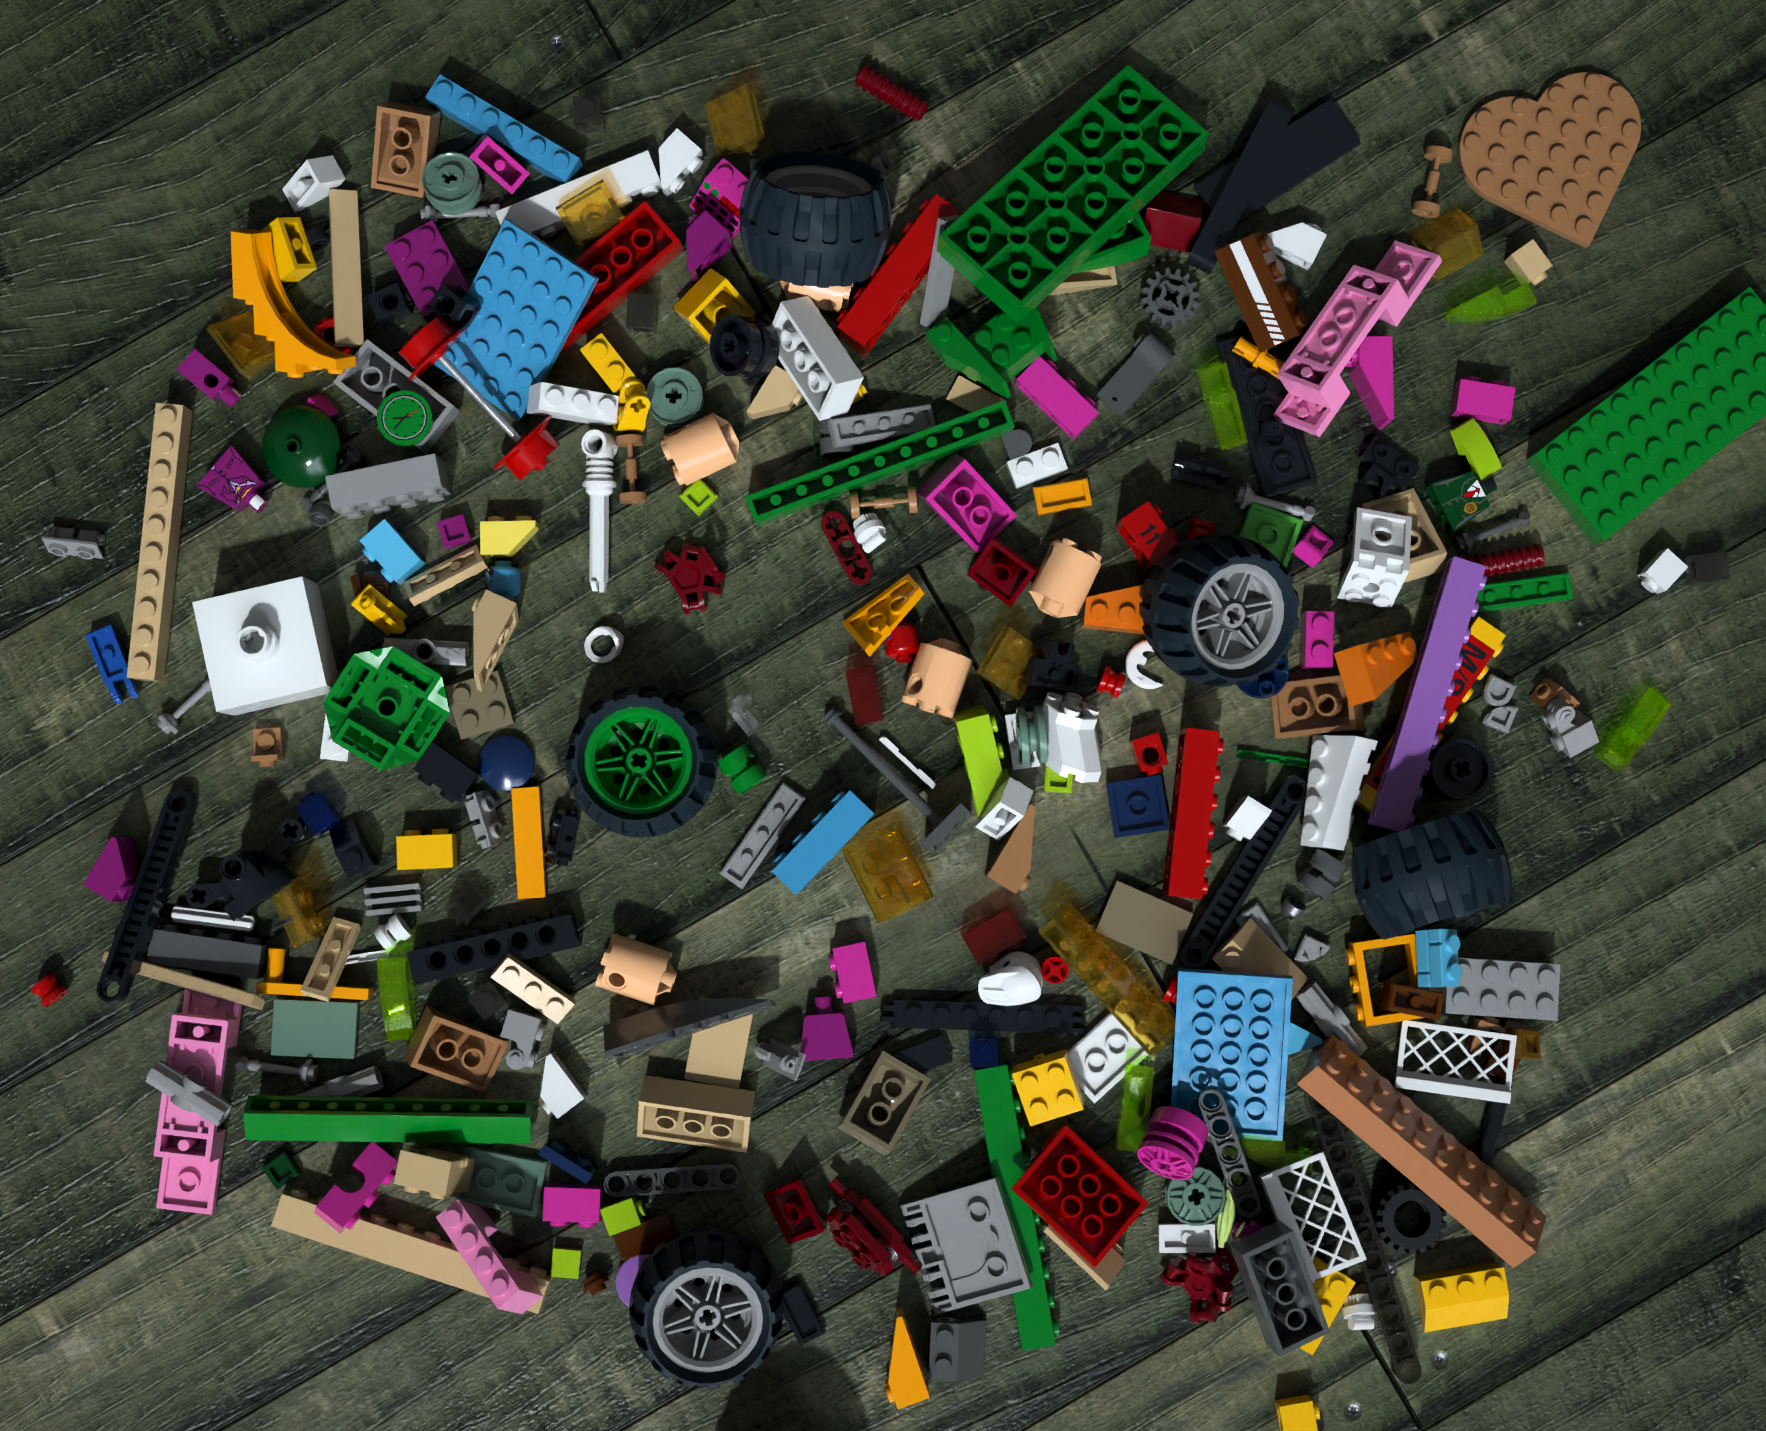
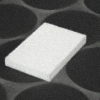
(1102, 1057)

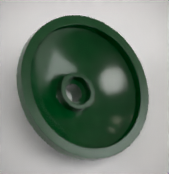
(317, 446)

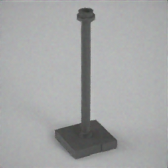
(943, 826)

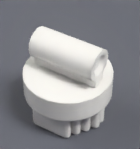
(869, 531)
(1358, 1312)

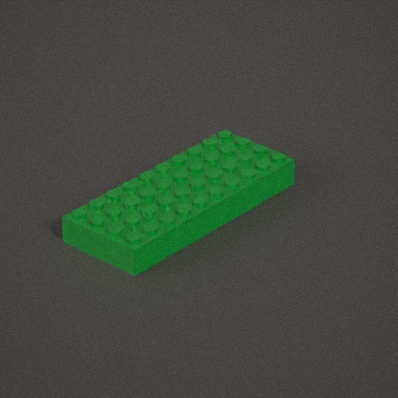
(1072, 193)
(1661, 421)

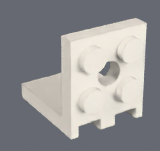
(1377, 560)

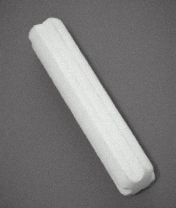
(211, 918)

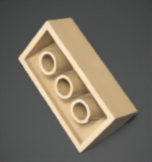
(695, 1113)

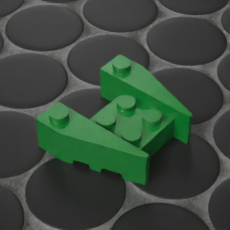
(994, 350)

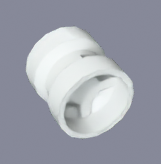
(392, 932)

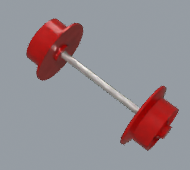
(429, 346)

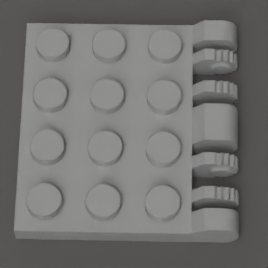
(970, 1243)

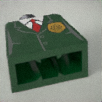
(1460, 499)

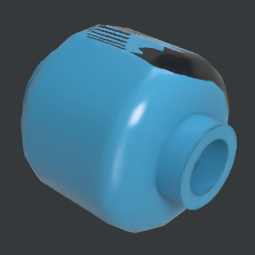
(503, 579)

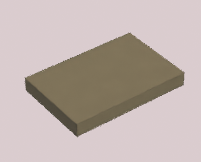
(1144, 922)

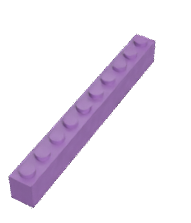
(1427, 695)

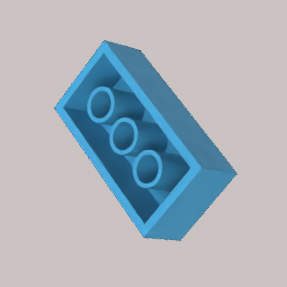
(823, 842)

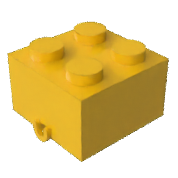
(1048, 1087)

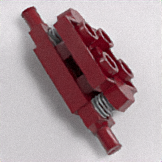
(867, 1233)

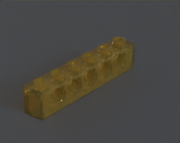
(1109, 979)

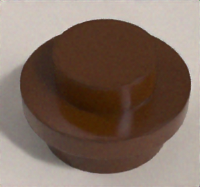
(595, 1284)

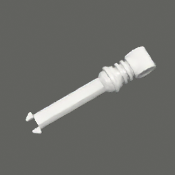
(599, 487)

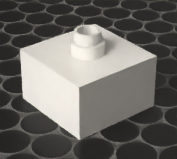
(266, 646)

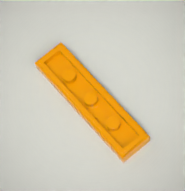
(528, 842)

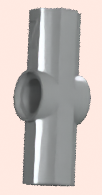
(443, 652)
(1329, 1017)
(354, 1085)
(188, 1093)

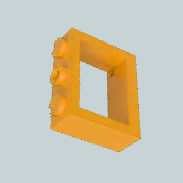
(1359, 980)

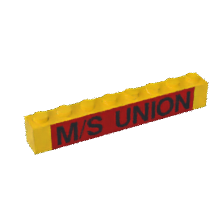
(1481, 646)

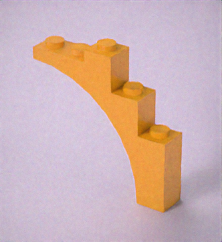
(259, 284)

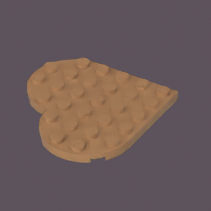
(1554, 155)

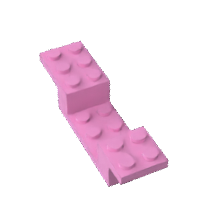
(1356, 305)
(184, 1139)

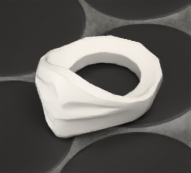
(604, 630)

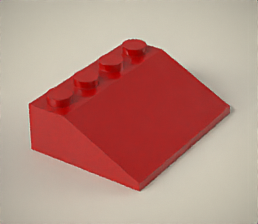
(1079, 1195)

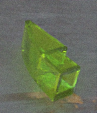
(1493, 306)
(1221, 404)
(1633, 729)
(396, 997)
(1134, 1107)
(1274, 1154)

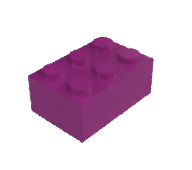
(425, 265)

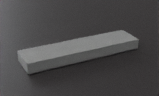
(938, 280)
(880, 425)
(762, 836)

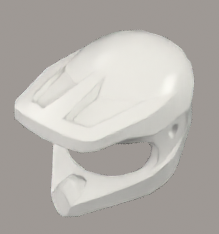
(1014, 984)

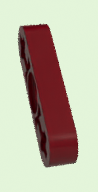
(830, 533)

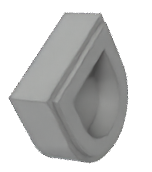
(1497, 691)

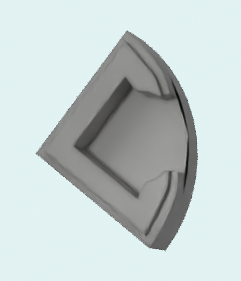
(1500, 718)
(1310, 949)

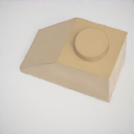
(775, 395)

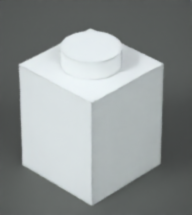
(1661, 571)

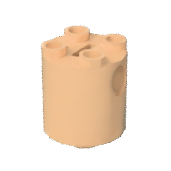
(830, 299)
(701, 448)
(1064, 579)
(937, 677)
(636, 969)

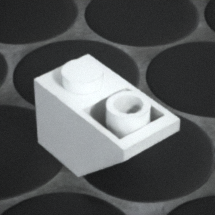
(677, 159)

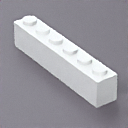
(625, 179)

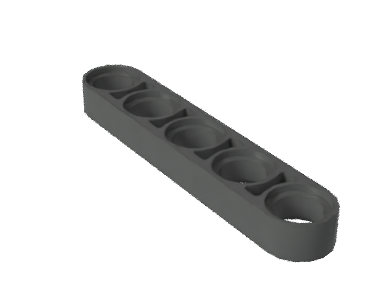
(1230, 1165)
(660, 1187)

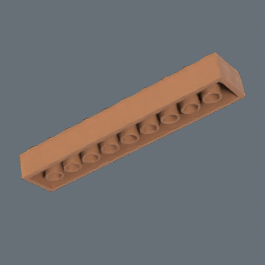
(1423, 1151)

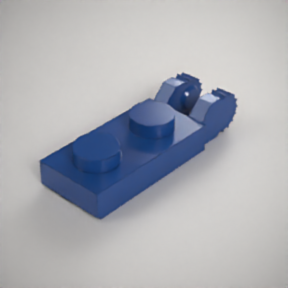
(111, 661)

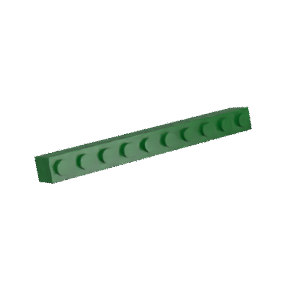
(880, 463)
(388, 1119)
(1008, 1162)

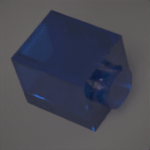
(318, 813)
(983, 1051)

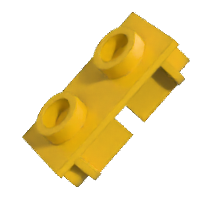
(380, 611)

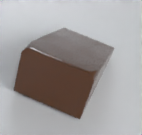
(1411, 1000)
(644, 1237)

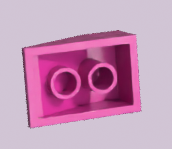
(1373, 377)
(966, 502)

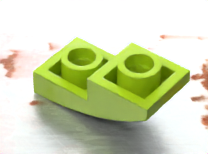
(1473, 443)

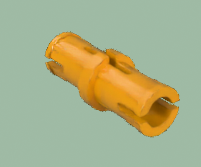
(1263, 360)

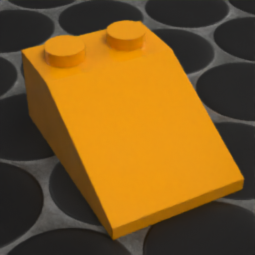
(906, 1375)

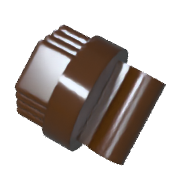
(370, 577)

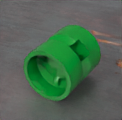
(742, 769)

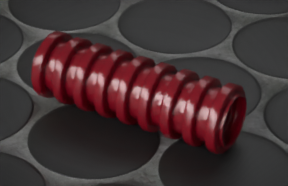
(891, 93)
(1511, 559)

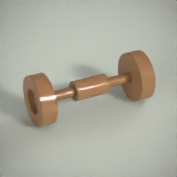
(1438, 155)
(631, 441)
(884, 502)

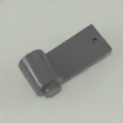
(1136, 373)

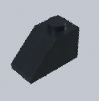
(352, 849)

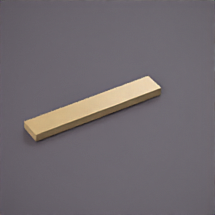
(346, 268)
(198, 984)

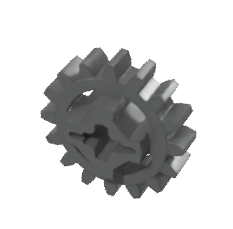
(1174, 308)

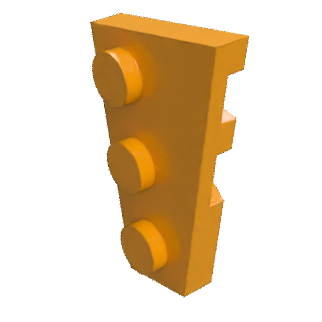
(882, 614)

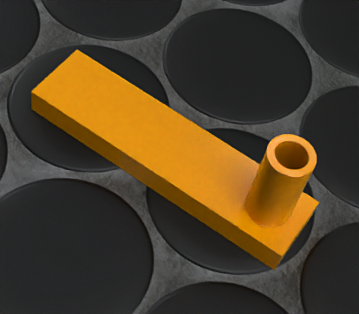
(275, 985)

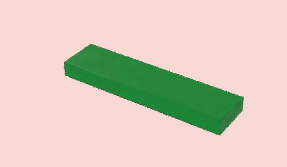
(1525, 592)

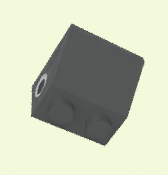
(956, 1348)

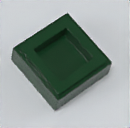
(281, 1170)

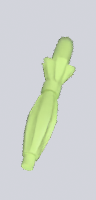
(1227, 1216)

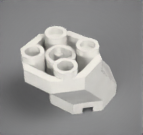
(1072, 737)

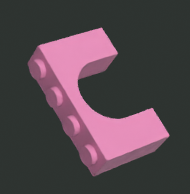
(469, 1231)

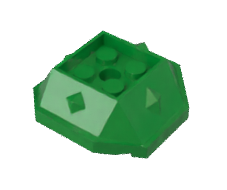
(390, 737)

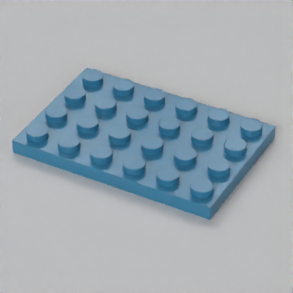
(526, 314)
(1235, 1038)

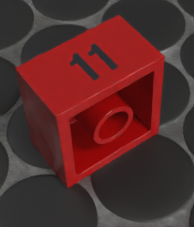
(1147, 534)

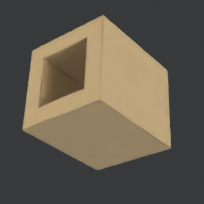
(1529, 264)

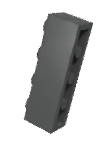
(206, 952)

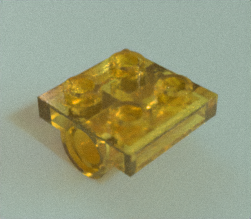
(735, 122)
(1008, 662)
(305, 923)

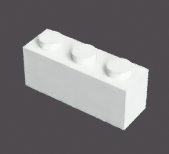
(572, 404)

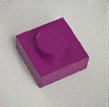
(454, 531)

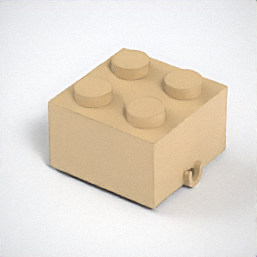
(434, 1171)

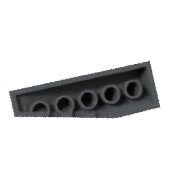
(673, 1021)

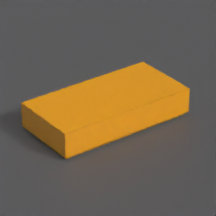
(1062, 496)

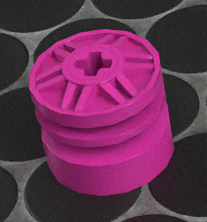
(1173, 1143)

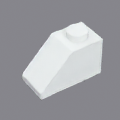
(313, 182)
(1298, 243)
(1005, 808)
(1246, 818)
(559, 1087)

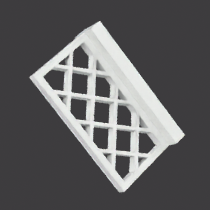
(1449, 1085)
(1282, 1211)

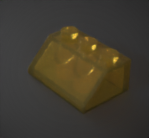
(887, 873)

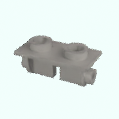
(62, 542)
(482, 806)
(780, 1058)

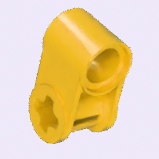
(632, 407)

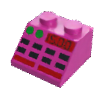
(722, 196)

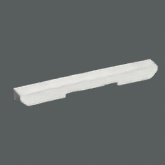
(919, 773)
(367, 956)

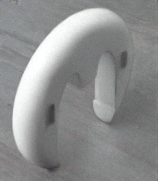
(1135, 657)

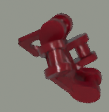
(689, 575)
(1203, 1281)

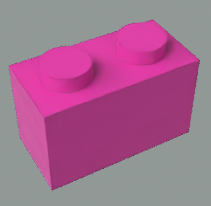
(498, 164)
(1482, 400)
(1316, 640)
(853, 972)
(572, 1204)

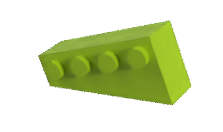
(980, 754)

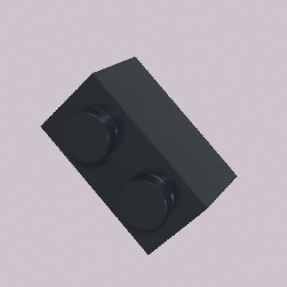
(446, 772)

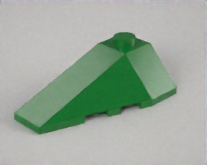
(1125, 245)

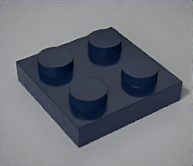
(1137, 806)
(561, 1155)

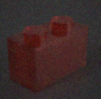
(864, 696)
(994, 936)

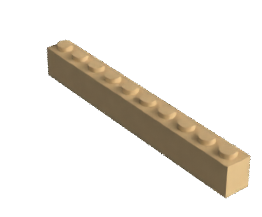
(159, 542)
(392, 1245)

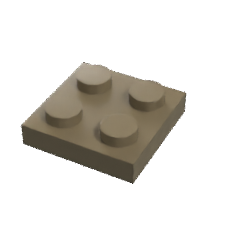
(477, 710)

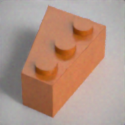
(1114, 611)
(1374, 666)

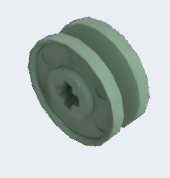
(452, 183)
(664, 386)
(1031, 735)
(1208, 1202)

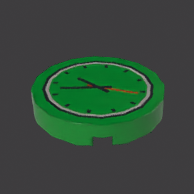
(405, 418)

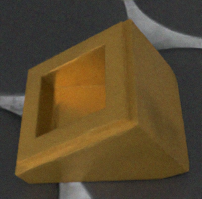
(1526, 1043)

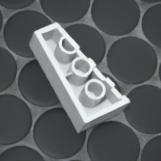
(1333, 788)

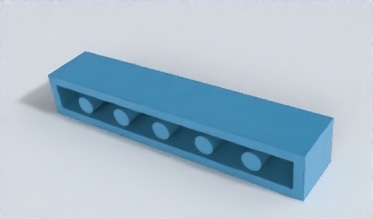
(504, 131)

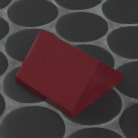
(1173, 221)
(1002, 571)
(795, 1210)

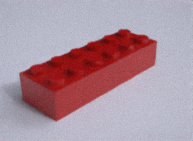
(623, 263)
(894, 281)
(1191, 813)

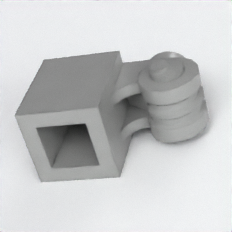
(1570, 728)
(525, 1031)

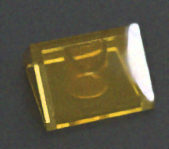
(591, 214)
(1453, 238)
(244, 349)

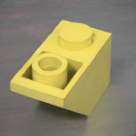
(505, 538)

